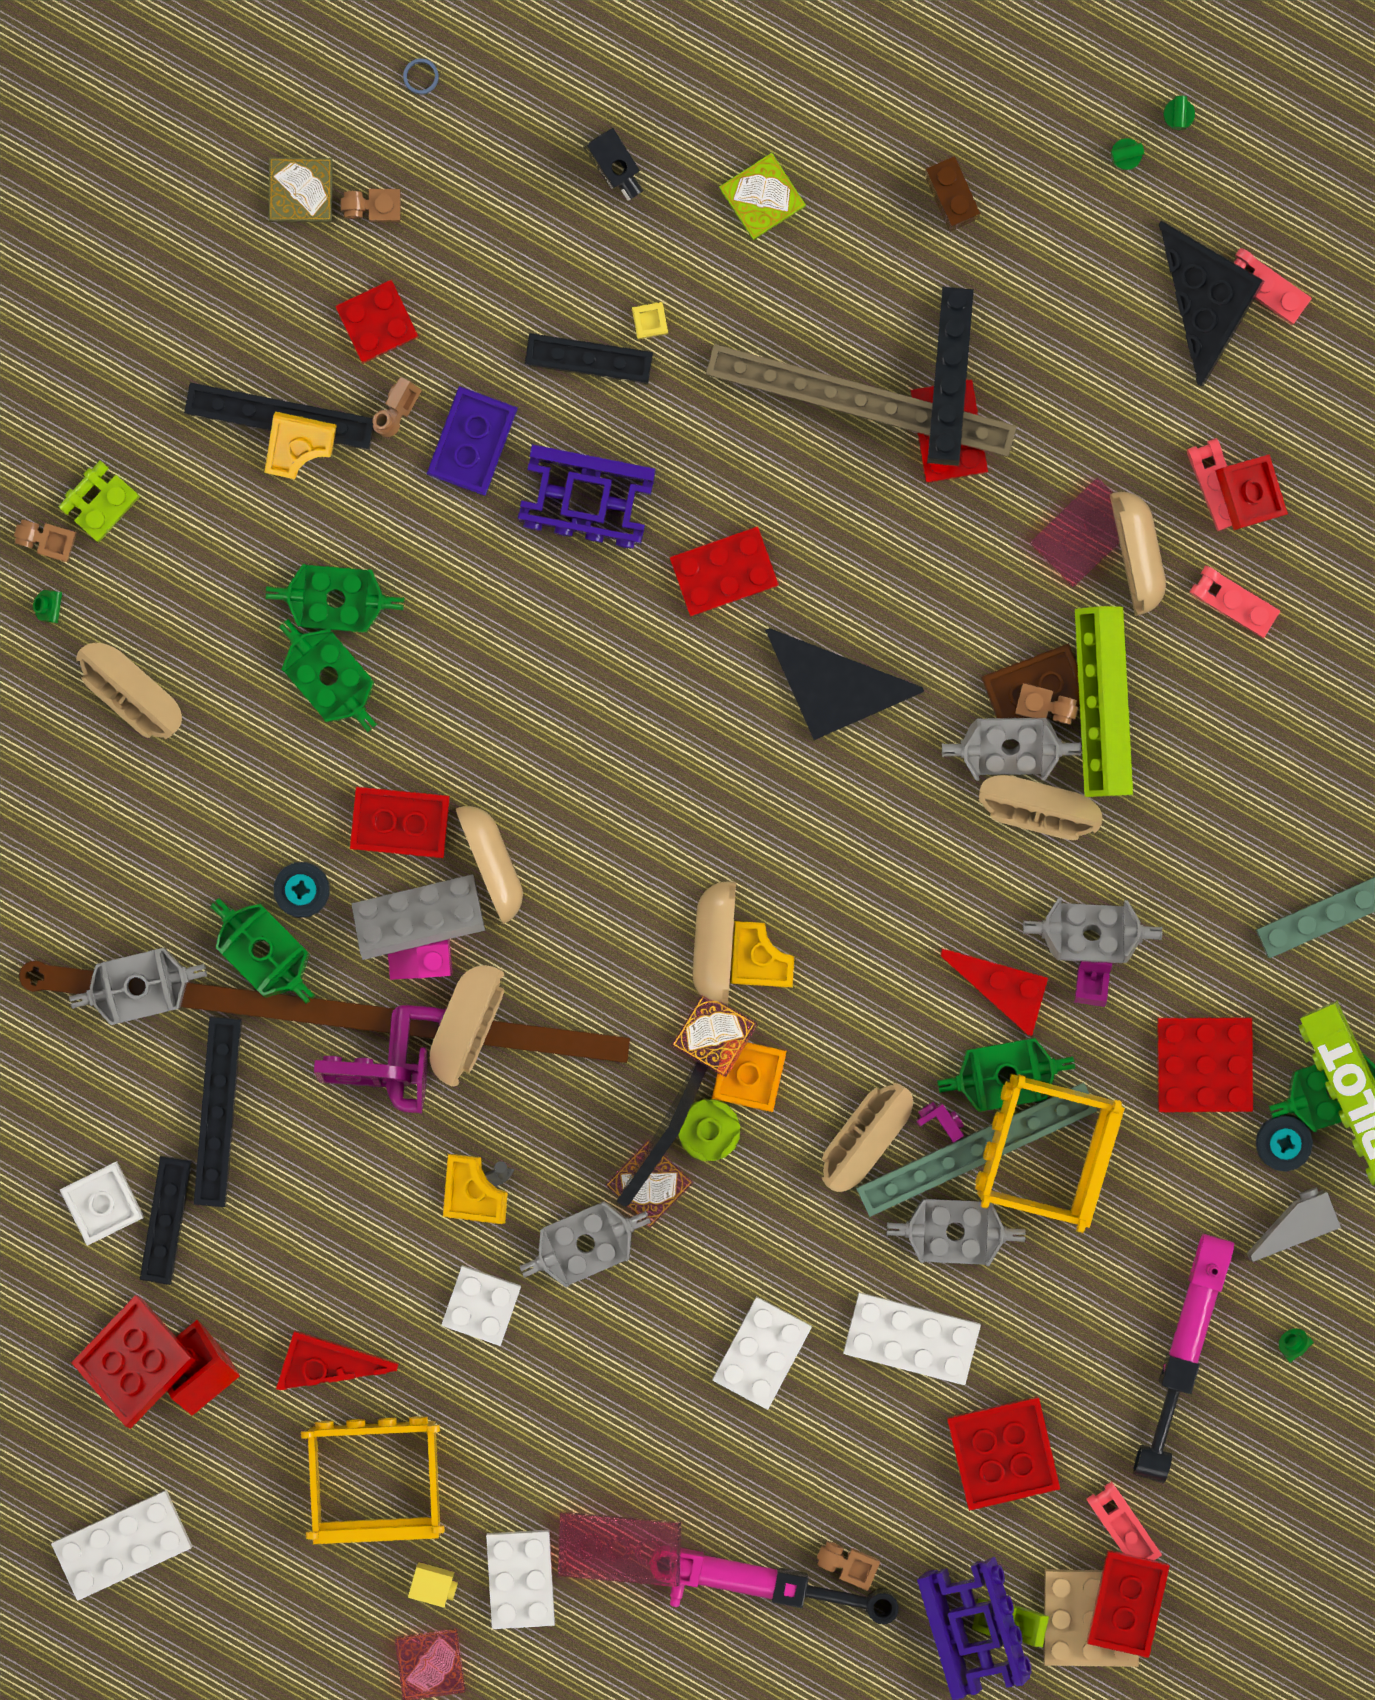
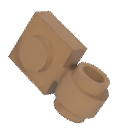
(383, 205)
(400, 402)
(53, 542)
(1036, 702)
(856, 1568)

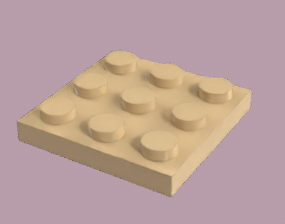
(1070, 1607)

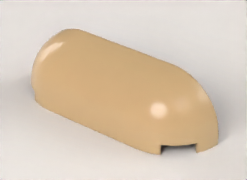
(1139, 551)
(129, 691)
(1039, 807)
(492, 860)
(714, 941)
(466, 1023)
(866, 1136)

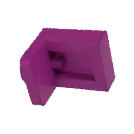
(1092, 983)
(949, 1121)

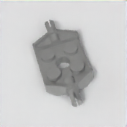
(1035, 753)
(1116, 926)
(163, 979)
(981, 1235)
(569, 1264)

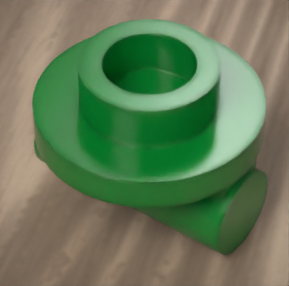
(1179, 113)
(1127, 154)
(47, 605)
(1294, 1343)

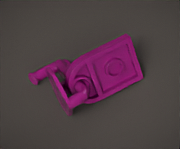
(397, 1072)

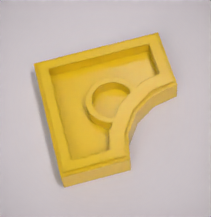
(295, 442)
(756, 959)
(470, 1193)

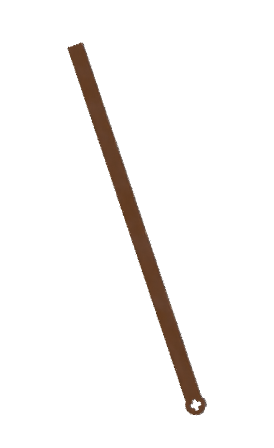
(342, 1014)

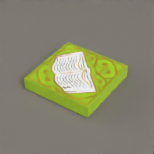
(762, 196)

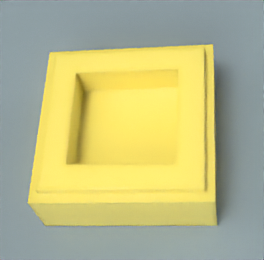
(650, 320)

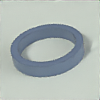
(428, 90)

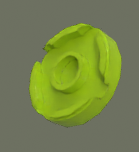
(710, 1130)

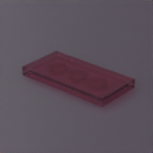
(619, 1549)

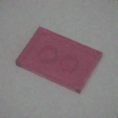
(1080, 534)

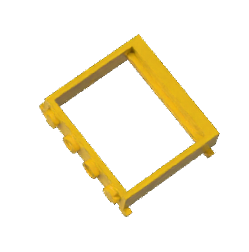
(1094, 1166)
(381, 1528)

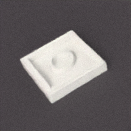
(101, 1203)

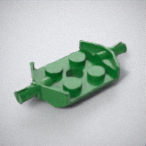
(309, 594)
(309, 657)
(280, 969)
(981, 1067)
(1309, 1098)

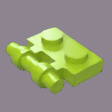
(106, 508)

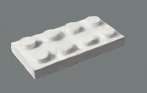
(911, 1338)
(121, 1545)

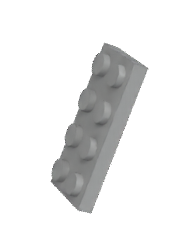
(418, 917)

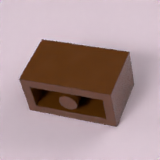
(952, 193)

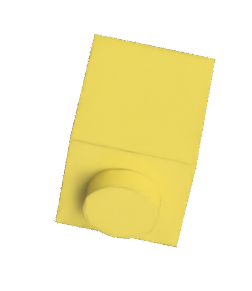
(432, 1585)

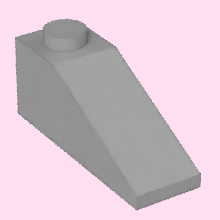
(1300, 1222)

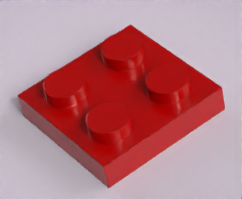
(377, 321)
(1251, 492)

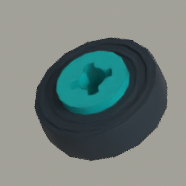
(310, 885)
(1274, 1138)

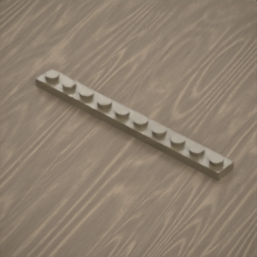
(851, 398)

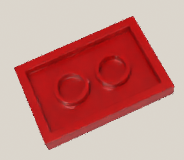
(971, 459)
(724, 571)
(400, 822)
(1128, 1603)

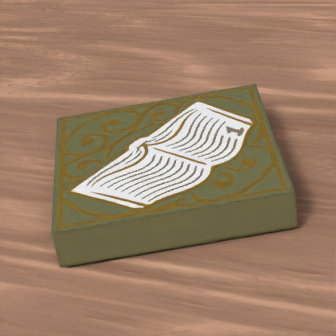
(300, 189)

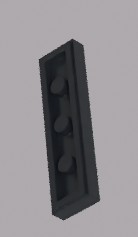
(588, 358)
(166, 1220)

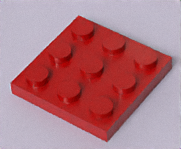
(1205, 1064)
(133, 1361)
(1003, 1453)

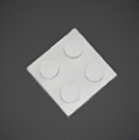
(481, 1305)

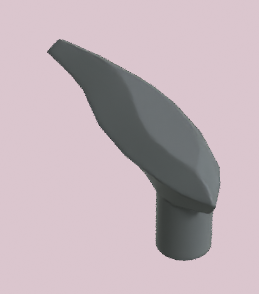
(499, 1174)

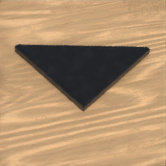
(1210, 296)
(835, 688)
(665, 1134)

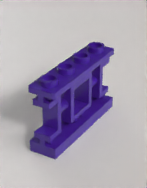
(591, 468)
(951, 1634)

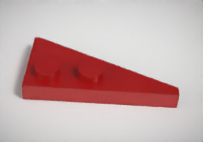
(1009, 989)
(317, 1361)

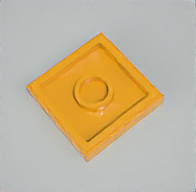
(752, 1078)

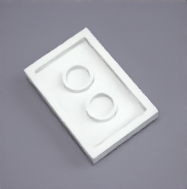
(762, 1353)
(520, 1579)

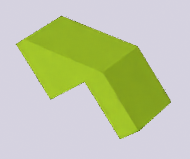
(1031, 1623)

